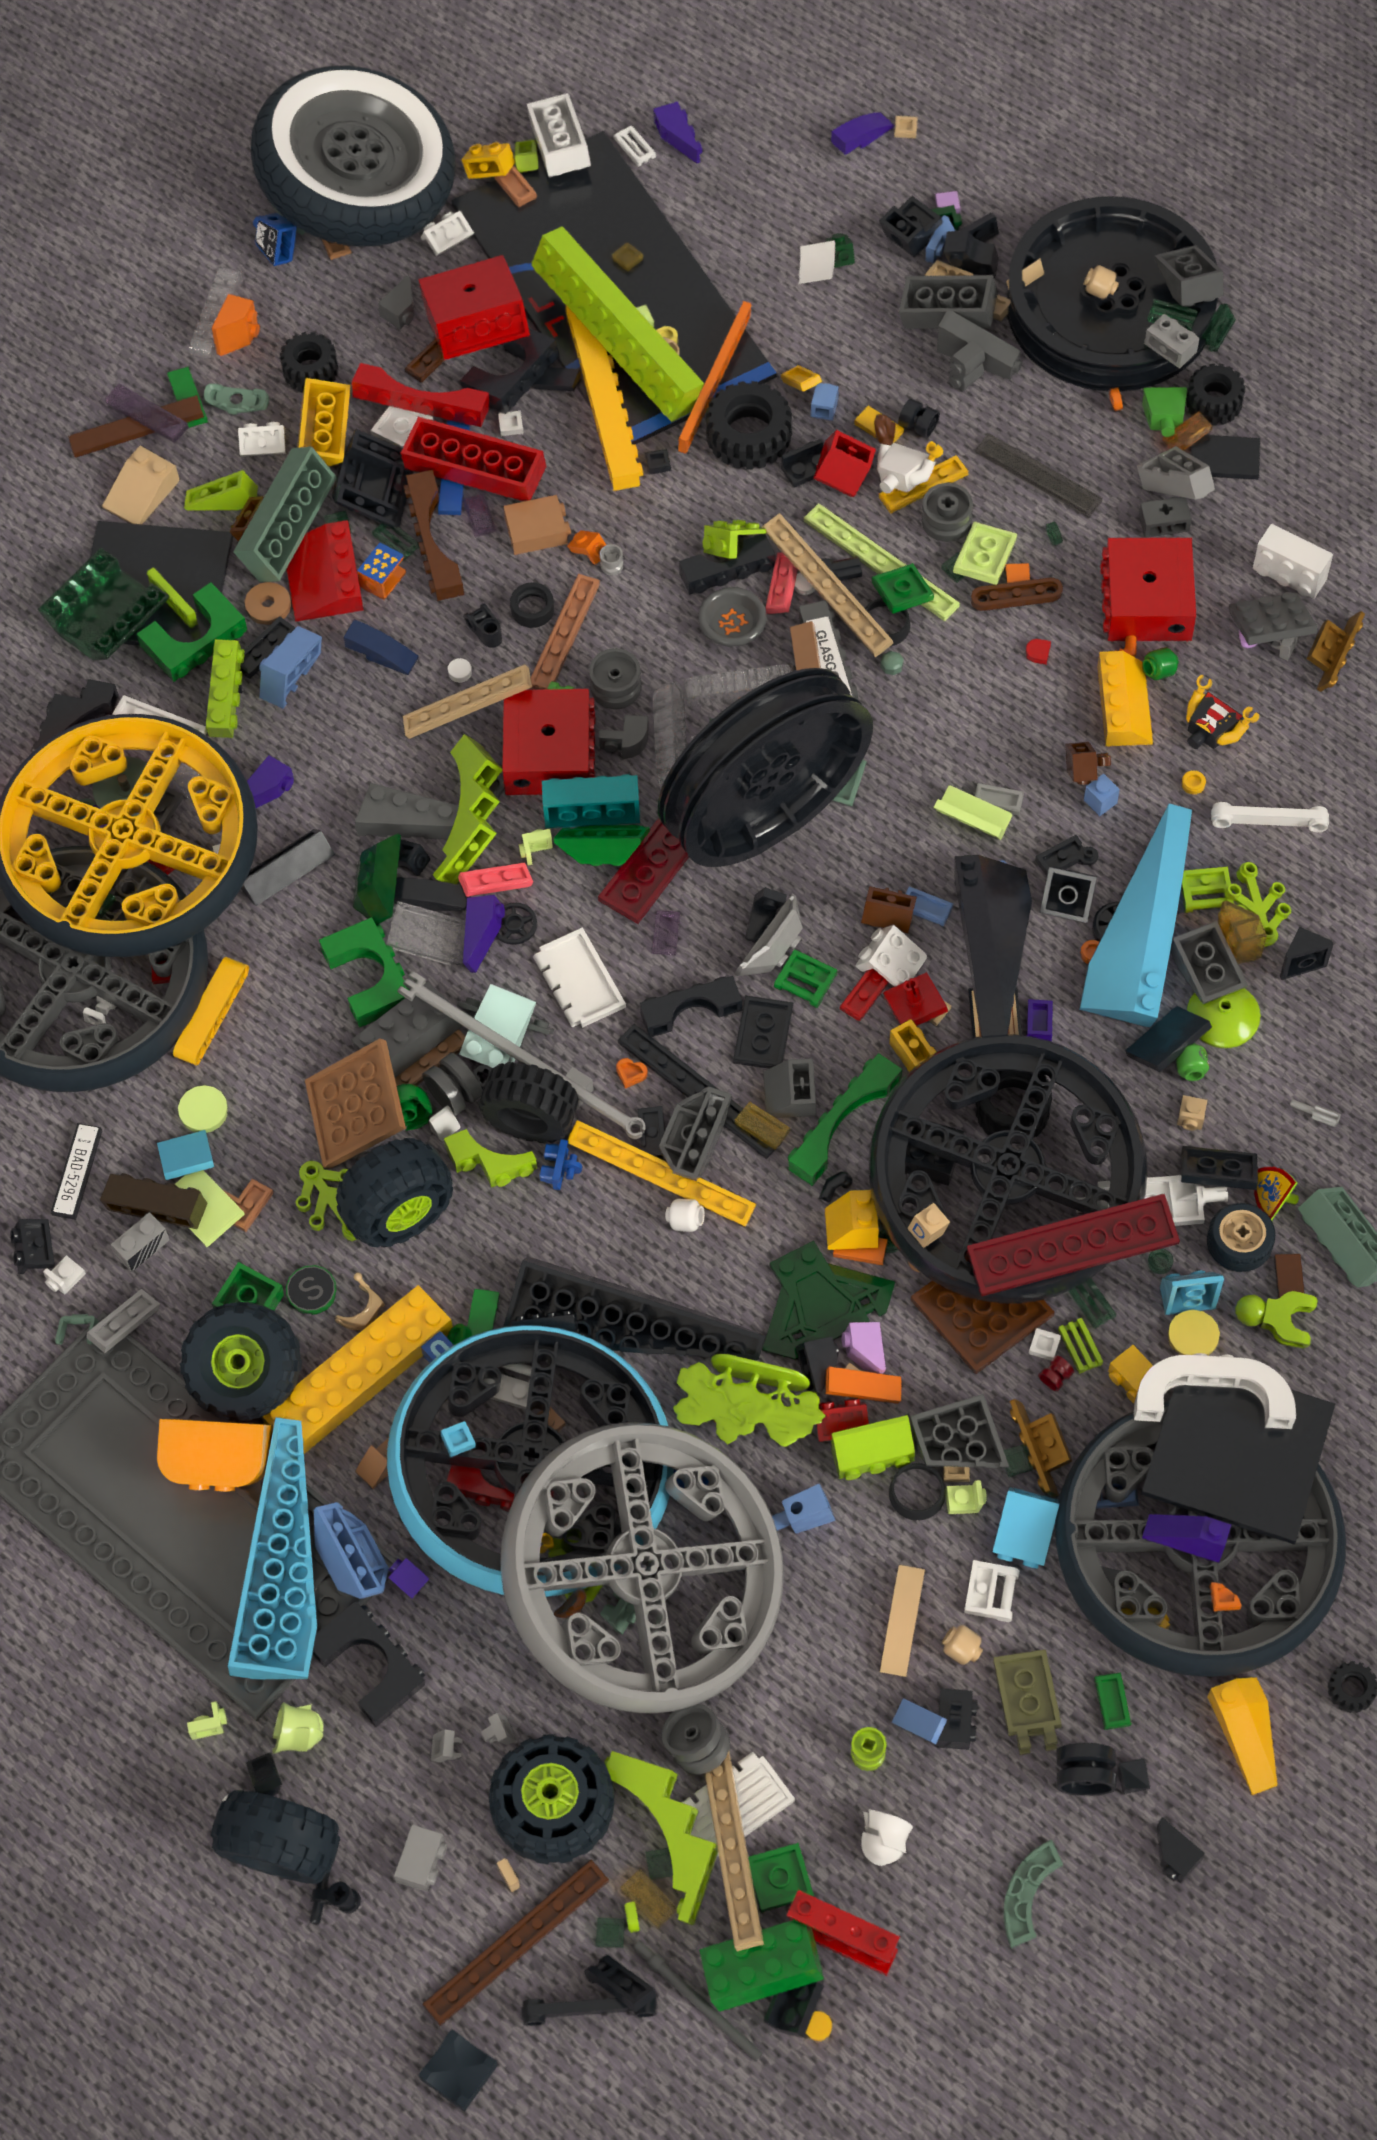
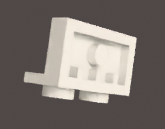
(447, 233)
(262, 440)

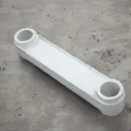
(1315, 818)

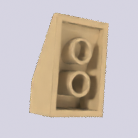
(141, 486)

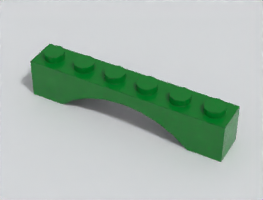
(875, 1082)

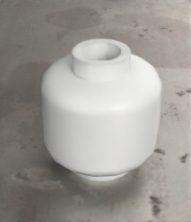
(685, 1215)

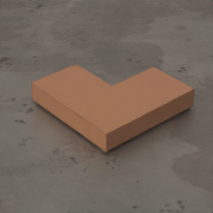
(251, 1203)

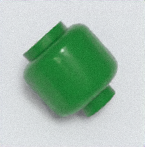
(1160, 663)

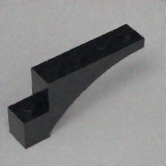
(66, 711)

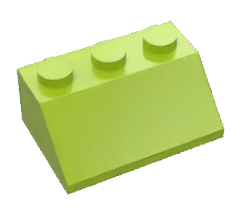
(873, 1448)

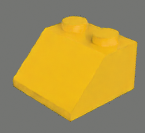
(852, 1221)

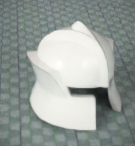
(884, 1837)

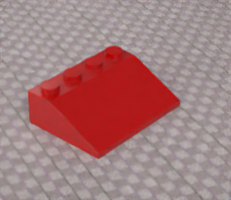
(324, 574)

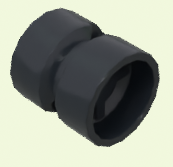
(920, 418)

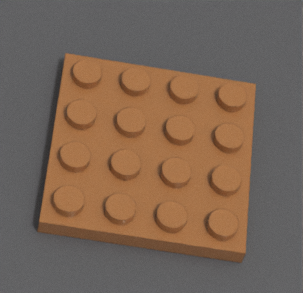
(355, 1104)

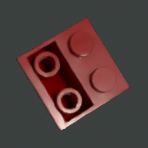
(844, 463)

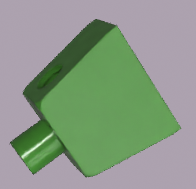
(1164, 408)

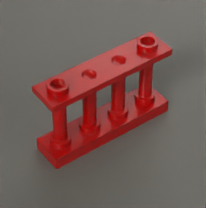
(846, 1933)

